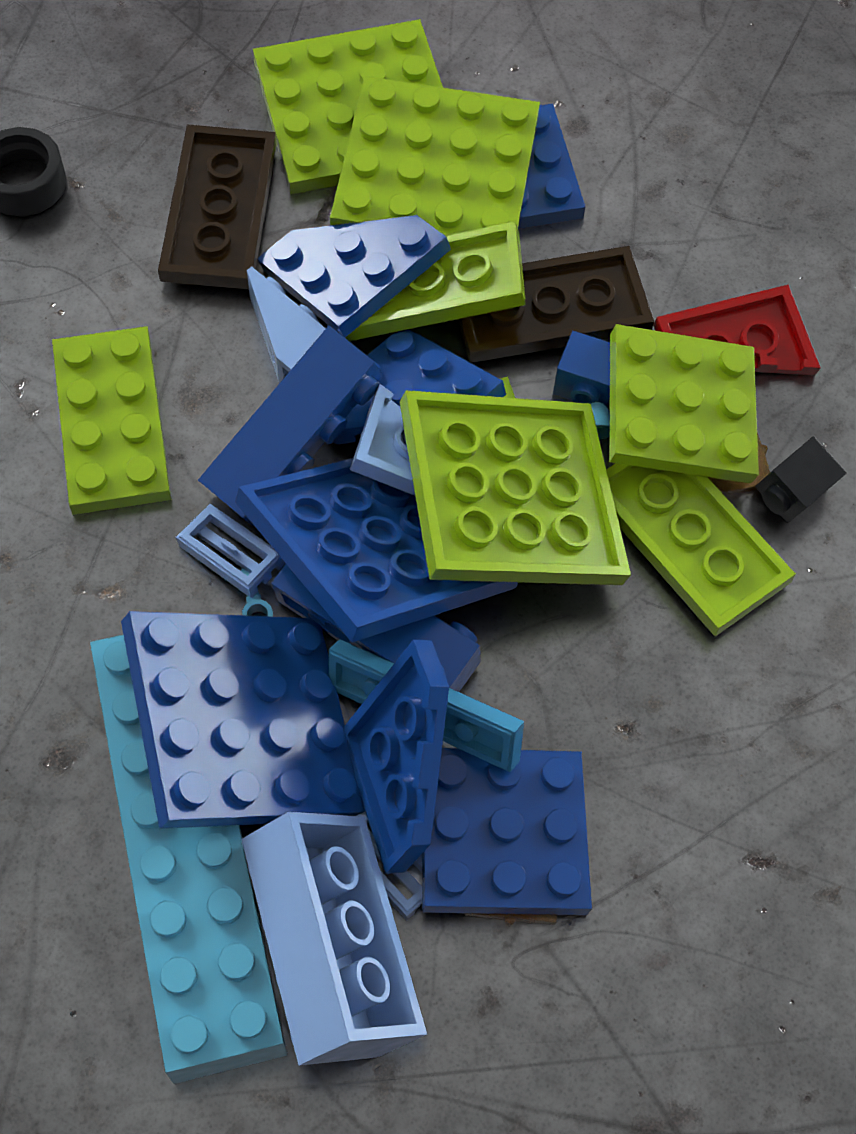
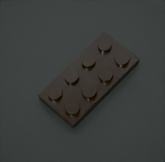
(217, 206)
(562, 295)

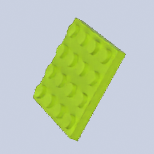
(316, 87)
(435, 155)
(512, 490)

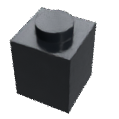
(800, 480)

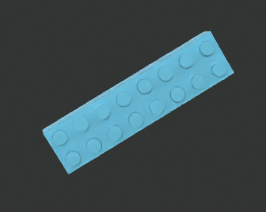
(192, 909)

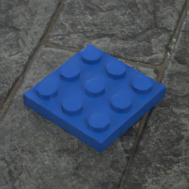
(508, 837)

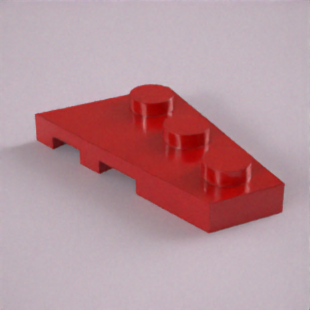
(758, 320)

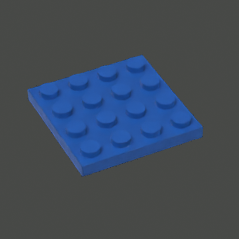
(355, 548)
(238, 718)

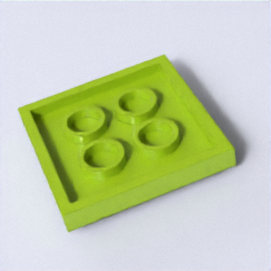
(683, 404)

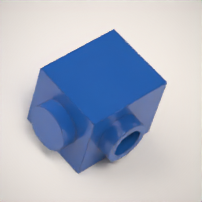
(584, 370)

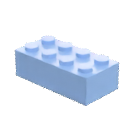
(332, 938)

